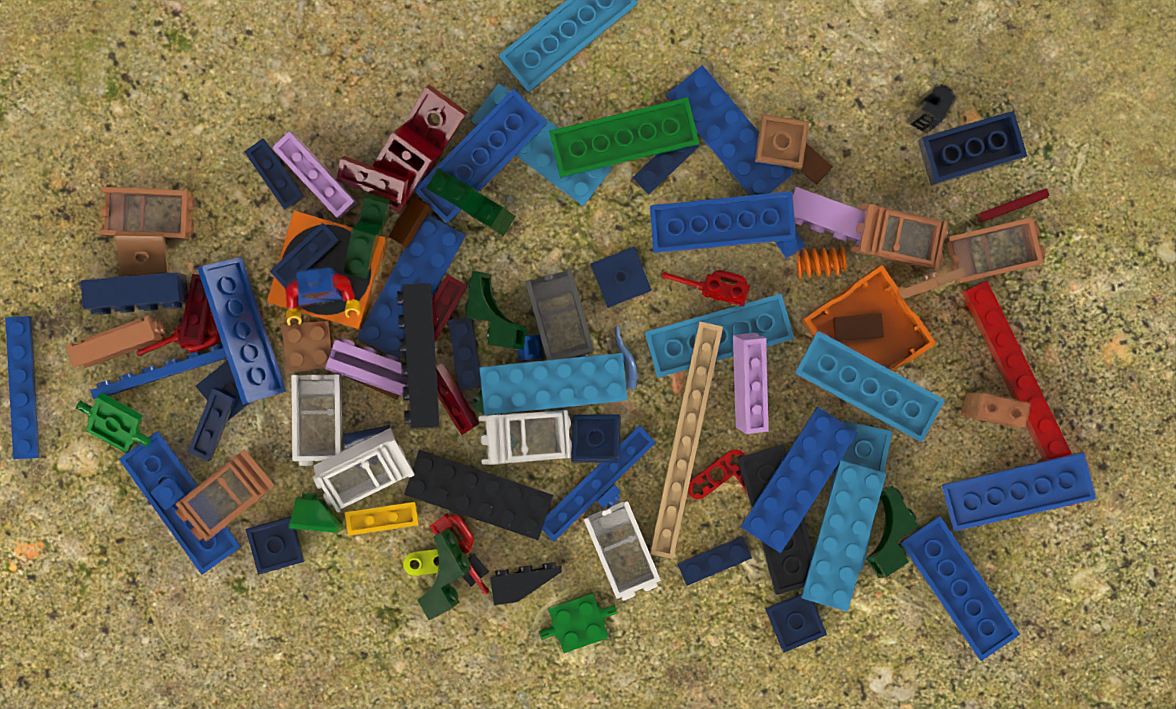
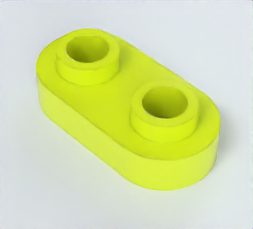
(425, 560)

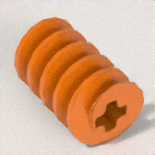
(821, 261)

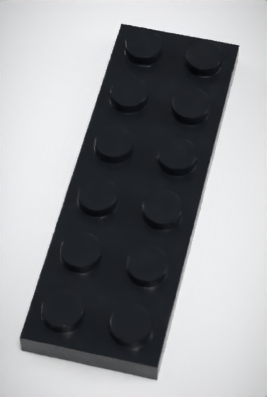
(479, 494)
(791, 566)

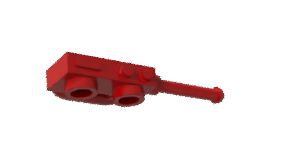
(714, 288)
(209, 341)
(465, 545)

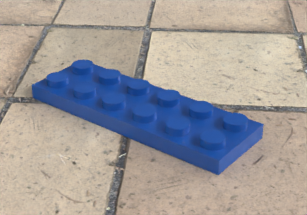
(728, 133)
(486, 149)
(723, 222)
(421, 263)
(241, 330)
(148, 470)
(798, 479)
(1019, 491)
(959, 588)

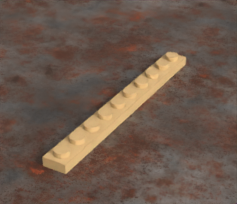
(686, 440)

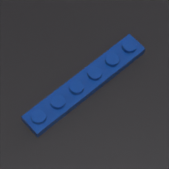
(152, 374)
(22, 387)
(596, 484)

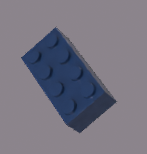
(972, 148)
(138, 291)

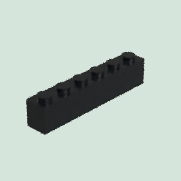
(420, 357)

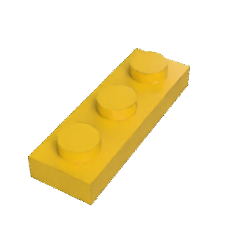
(381, 518)

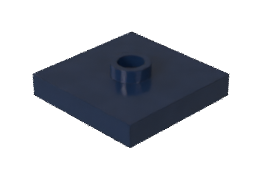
(621, 277)
(223, 379)
(596, 438)
(274, 545)
(795, 622)

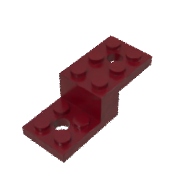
(420, 142)

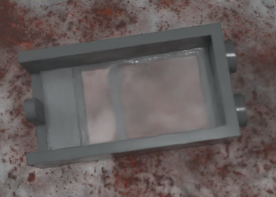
(560, 316)

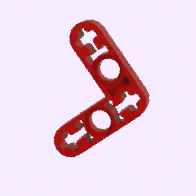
(728, 472)

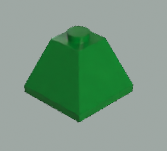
(313, 515)

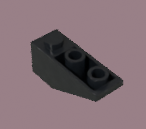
(514, 586)

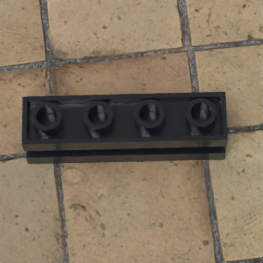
(932, 108)

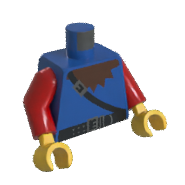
(318, 288)

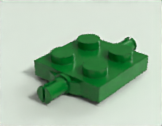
(114, 423)
(578, 622)

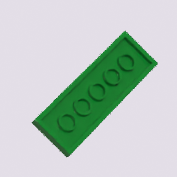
(624, 137)

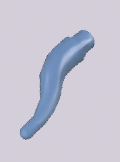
(631, 368)

